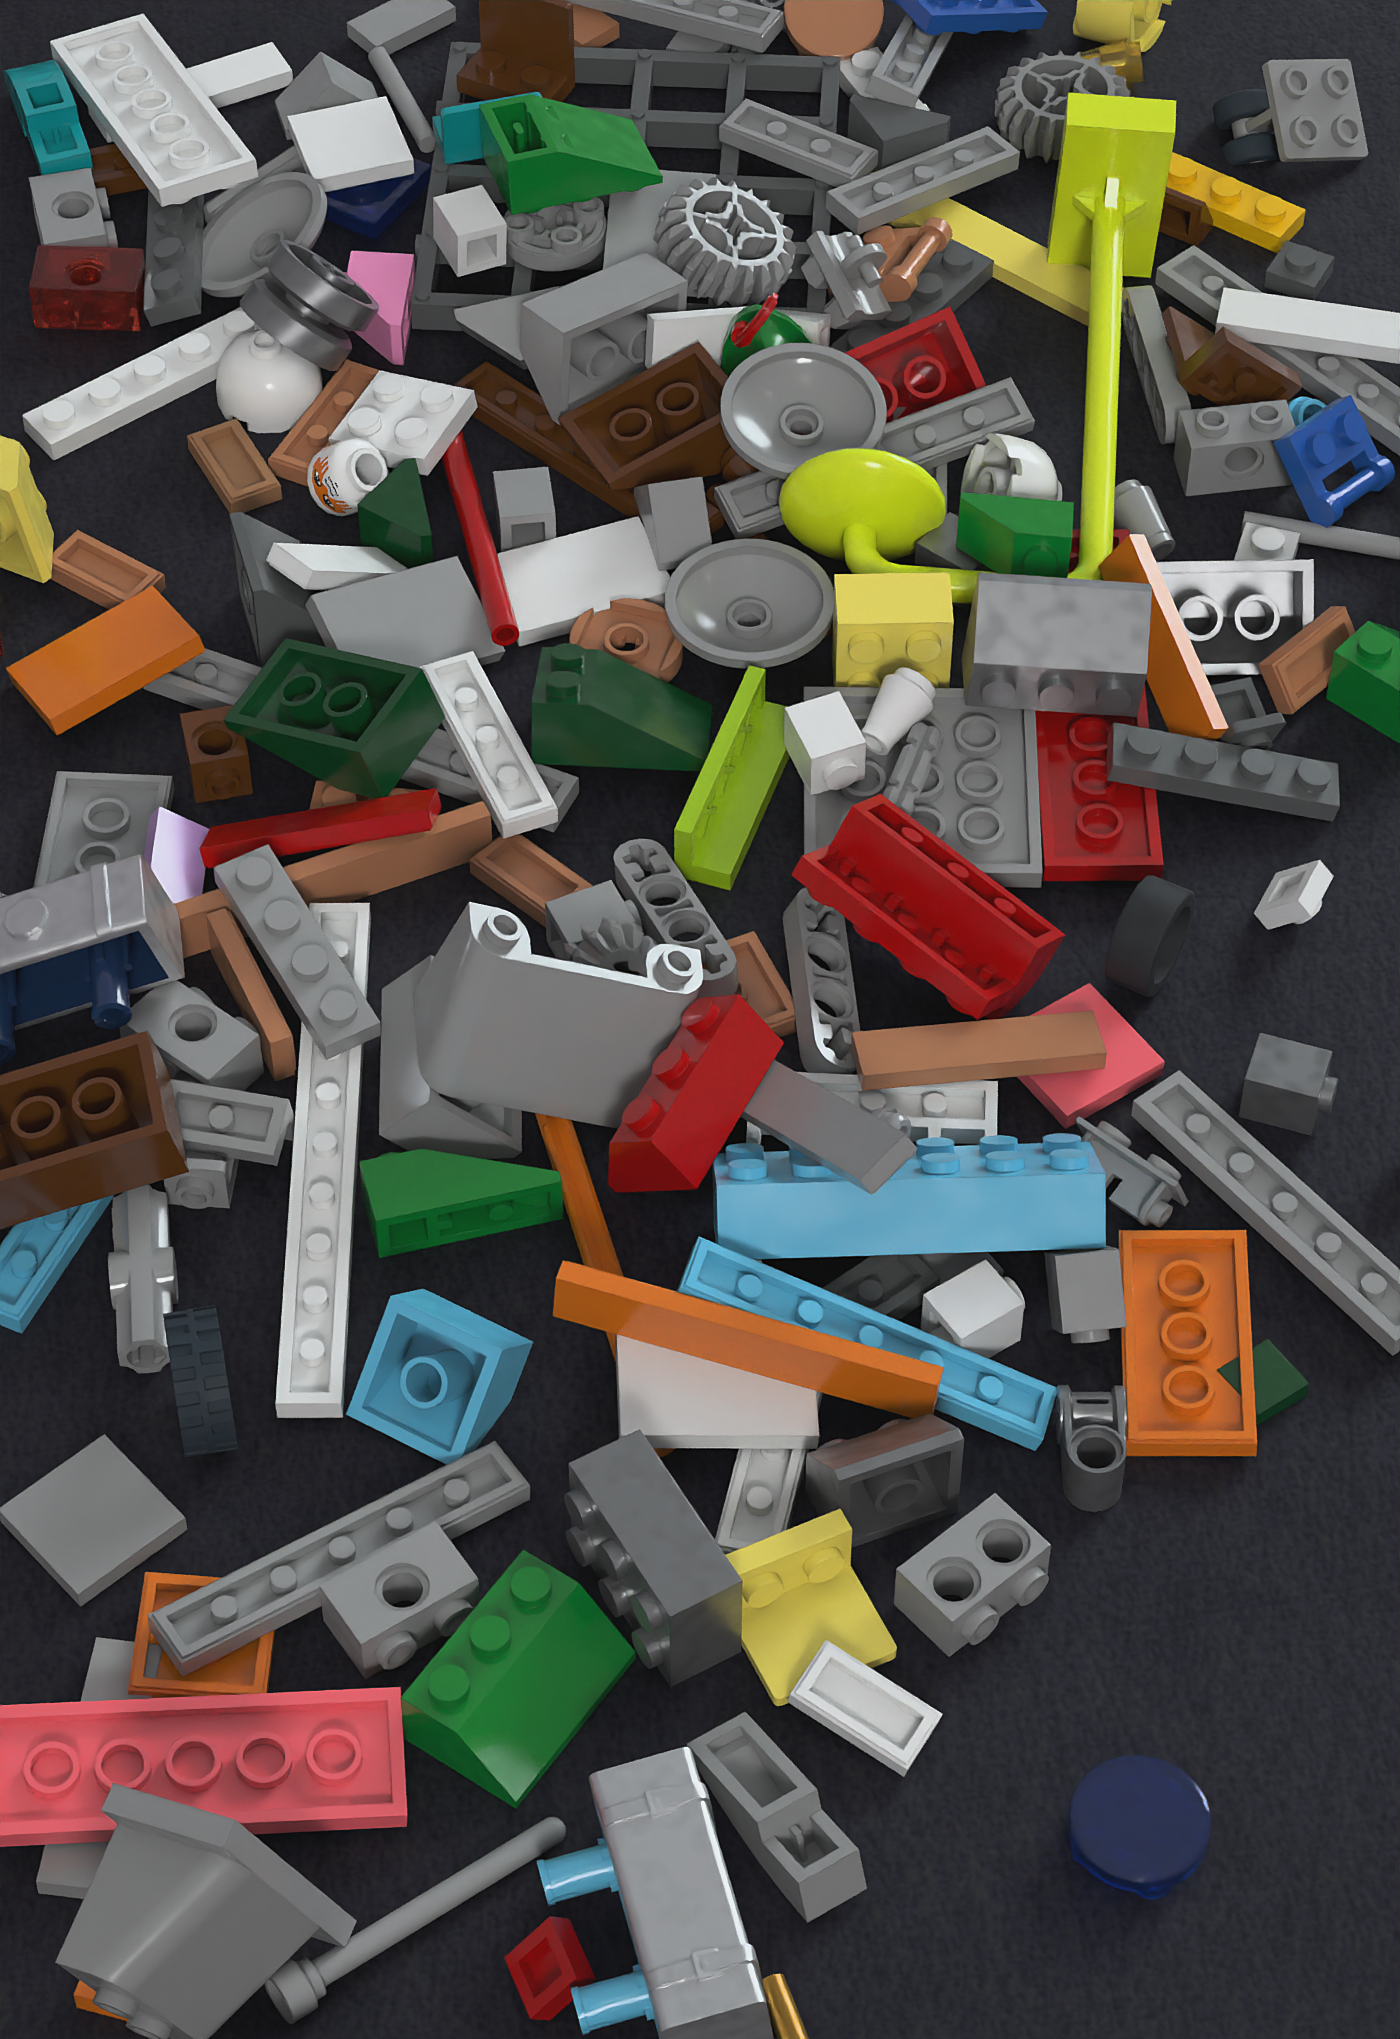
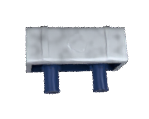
(85, 947)

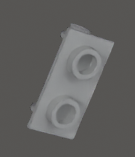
(1144, 1184)

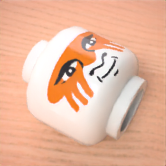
(345, 475)

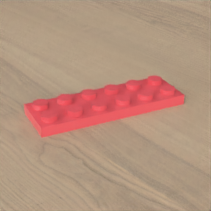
(251, 1757)

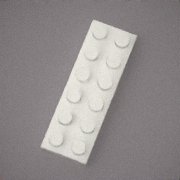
(154, 110)

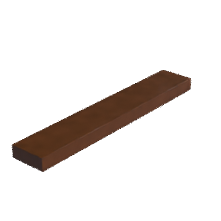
(524, 420)

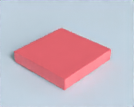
(1127, 1066)

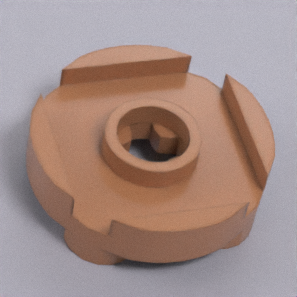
(633, 622)

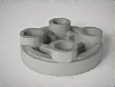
(557, 235)

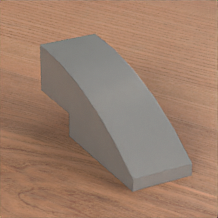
(779, 1816)

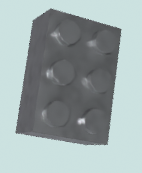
(654, 1559)

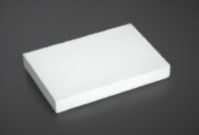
(579, 571)
(708, 1404)

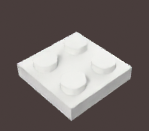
(407, 418)

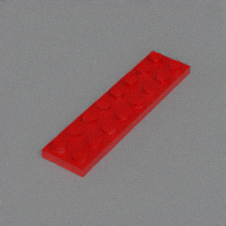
(1088, 823)

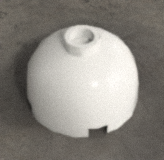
(265, 383)
(1011, 469)

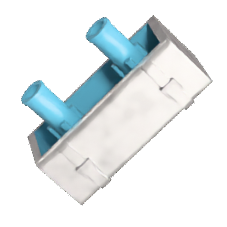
(678, 1901)

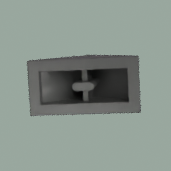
(895, 129)

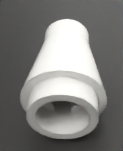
(899, 705)

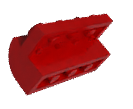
(930, 909)

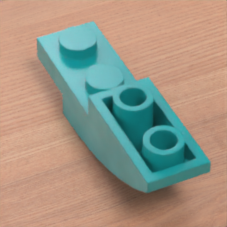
(48, 117)

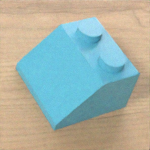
(437, 1375)

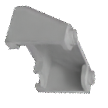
(545, 1028)

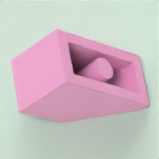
(390, 283)

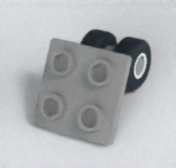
(1307, 106)

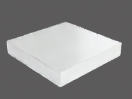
(351, 144)

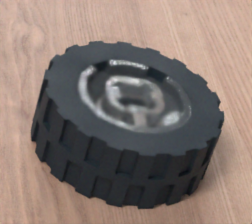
(200, 1381)

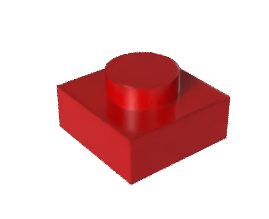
(547, 1968)

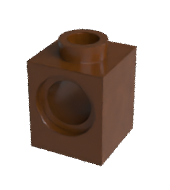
(215, 756)

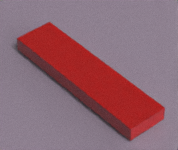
(324, 827)

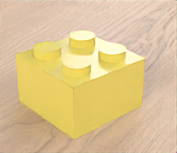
(890, 625)

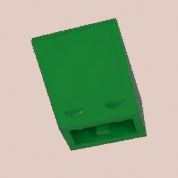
(561, 153)

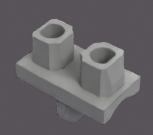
(851, 274)

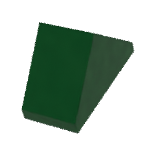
(397, 518)

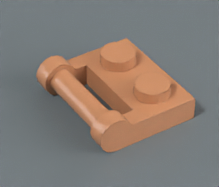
(907, 254)

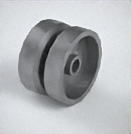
(309, 305)

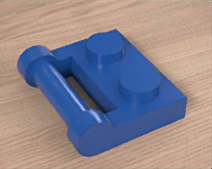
(1322, 447)

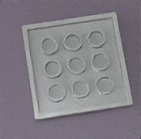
(977, 792)

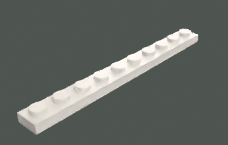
(323, 1199)

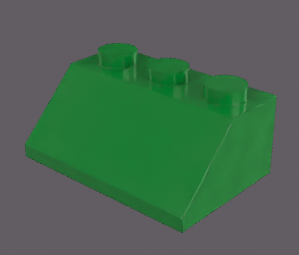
(516, 1680)

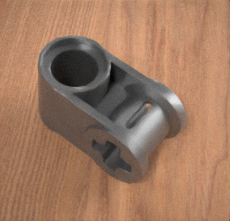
(1092, 1437)

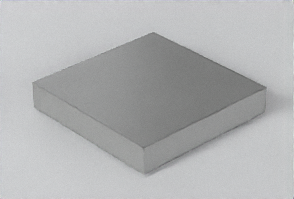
(92, 1520)

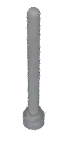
(301, 1983)

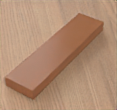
(978, 1050)

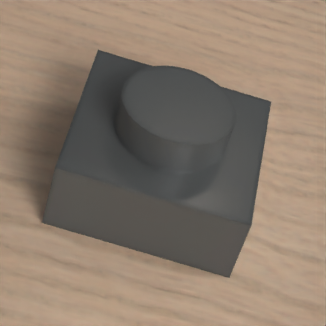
(1299, 271)

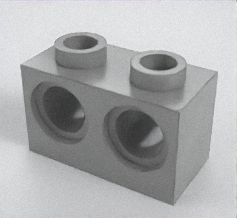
(962, 1566)

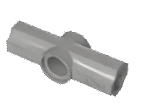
(142, 1277)

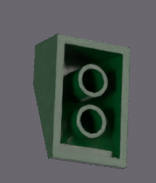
(339, 715)
(613, 715)

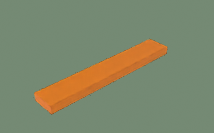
(746, 1341)

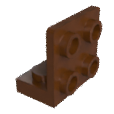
(522, 50)
(1225, 365)

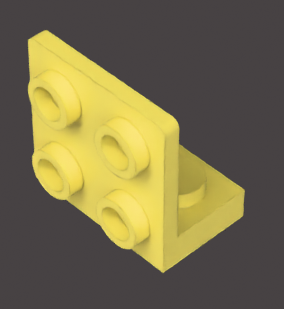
(798, 1596)

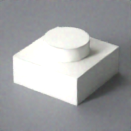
(1267, 543)
(1294, 895)

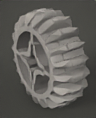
(1035, 95)
(725, 242)

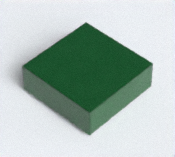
(1275, 1380)

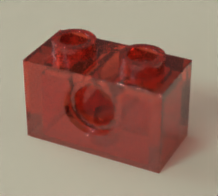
(88, 288)

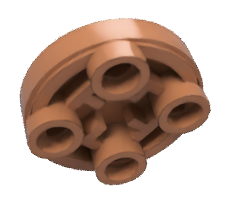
(833, 26)

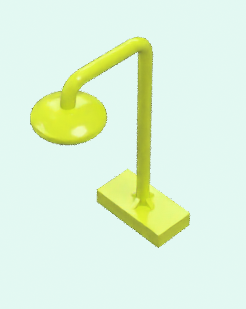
(1105, 217)

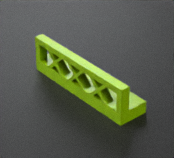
(732, 787)

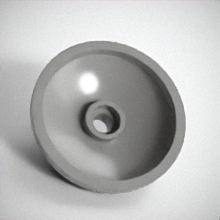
(253, 224)
(800, 392)
(749, 603)

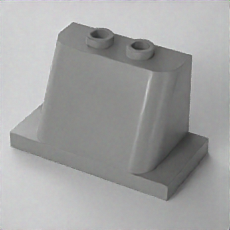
(188, 1917)

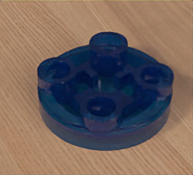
(1139, 1825)

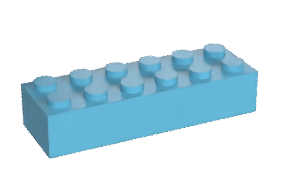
(936, 1203)

